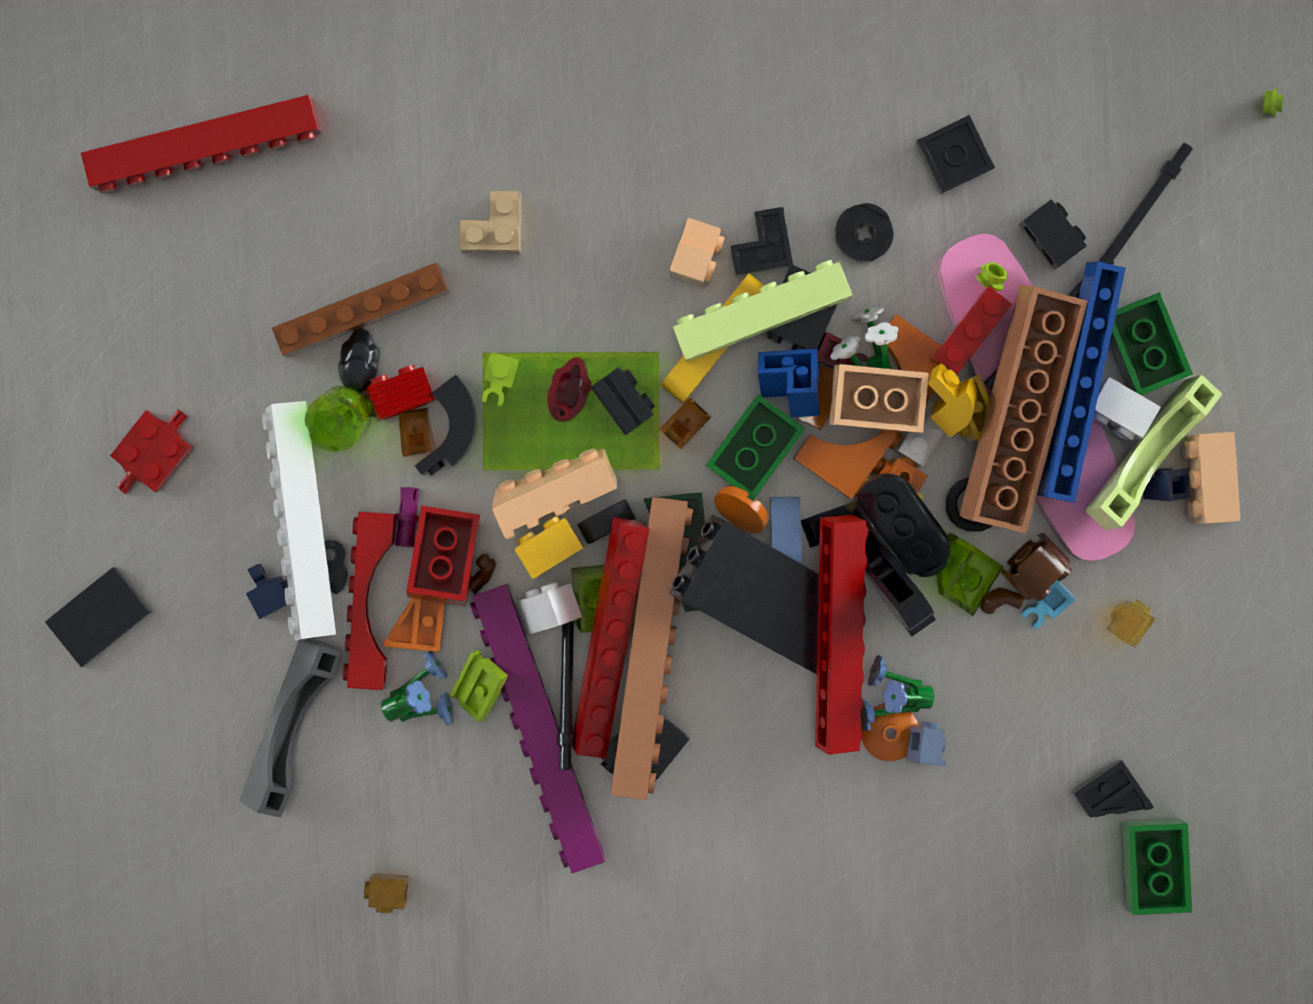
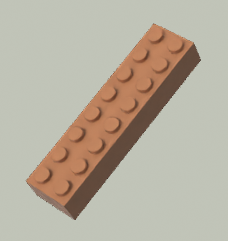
(1023, 408)

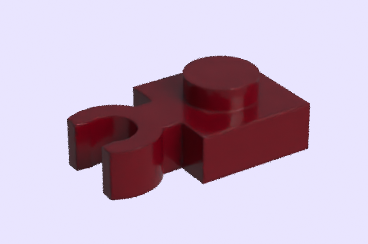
(825, 350)

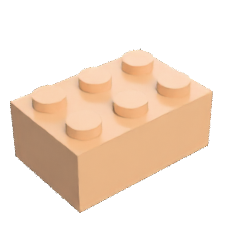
(878, 398)
(1212, 478)

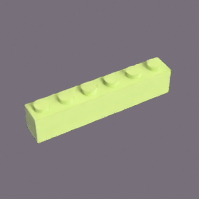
(763, 311)

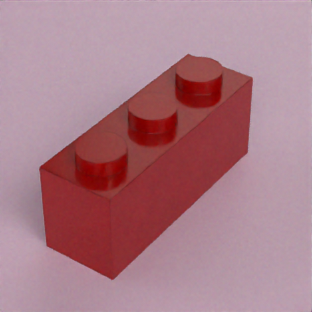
(971, 330)

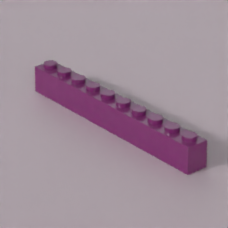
(539, 729)

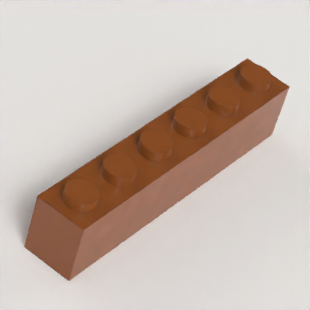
(360, 310)

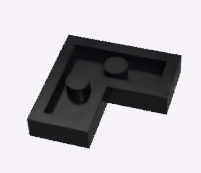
(770, 251)

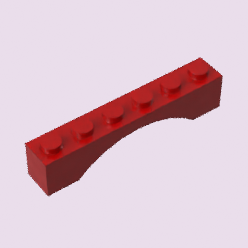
(366, 660)

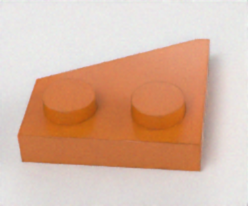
(418, 627)

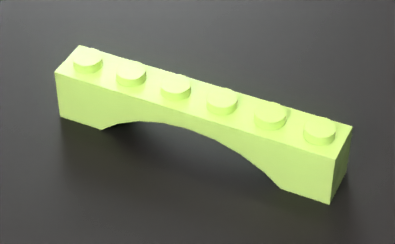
(1126, 485)

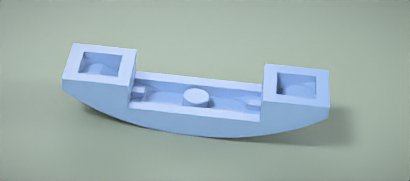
(786, 526)

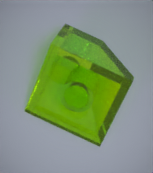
(967, 575)

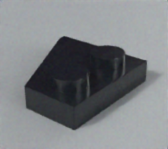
(1112, 792)

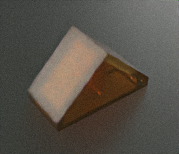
(685, 423)
(416, 433)

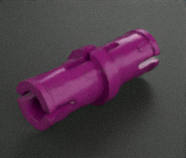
(407, 517)

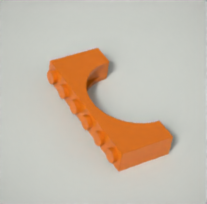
(850, 465)

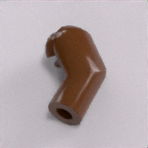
(485, 573)
(999, 597)

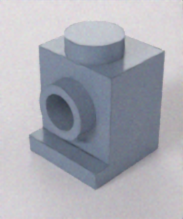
(926, 744)

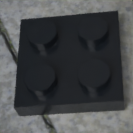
(955, 154)

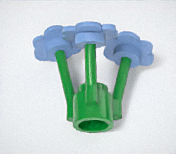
(915, 696)
(399, 705)

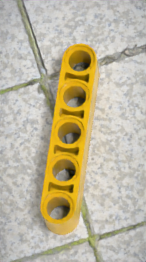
(687, 376)

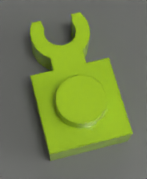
(500, 373)

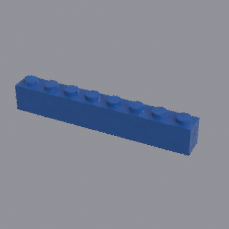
(1071, 434)

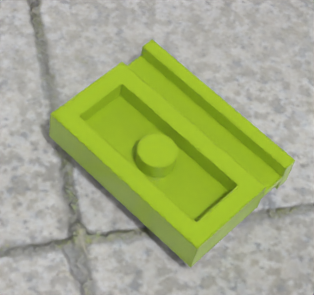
(478, 686)

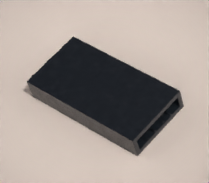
(752, 590)

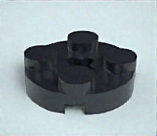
(859, 216)

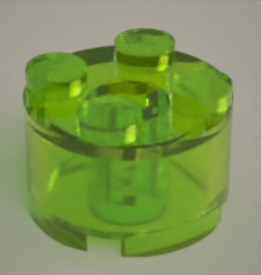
(323, 417)

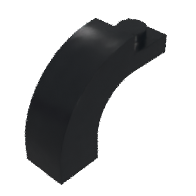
(462, 427)

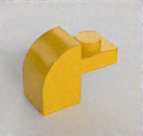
(956, 402)

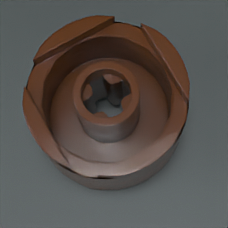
(1036, 568)

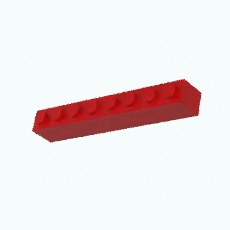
(201, 143)
(840, 634)
(609, 637)

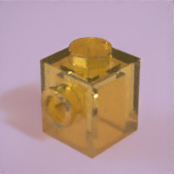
(1130, 622)

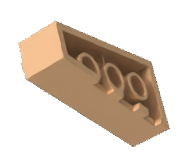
(552, 490)

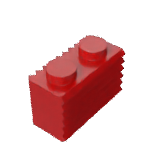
(399, 393)

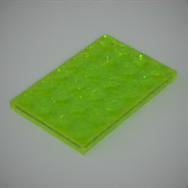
(528, 438)

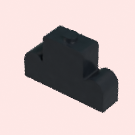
(896, 588)

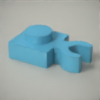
(1053, 604)

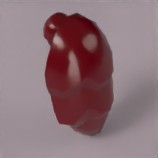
(568, 390)

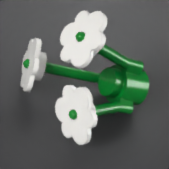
(878, 335)

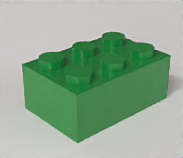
(1148, 346)
(755, 446)
(1157, 867)

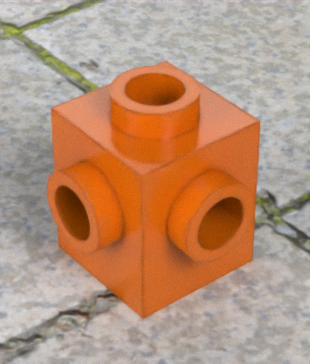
(907, 470)

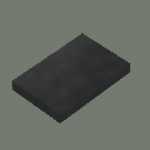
(98, 617)

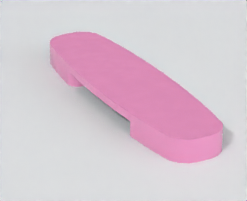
(1069, 522)

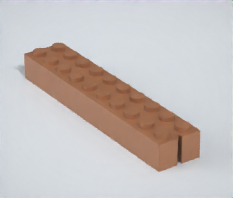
(649, 650)

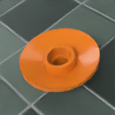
(889, 748)

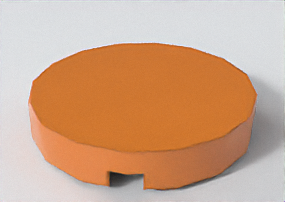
(740, 510)

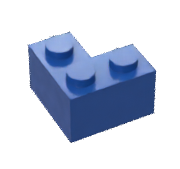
(792, 375)

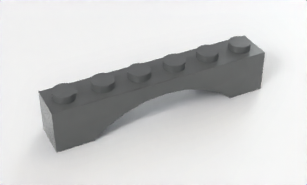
(269, 777)

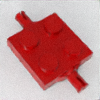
(151, 451)

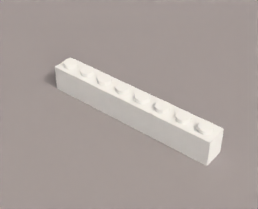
(299, 521)

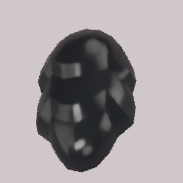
(358, 360)

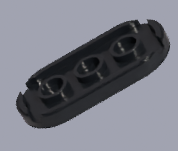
(904, 525)

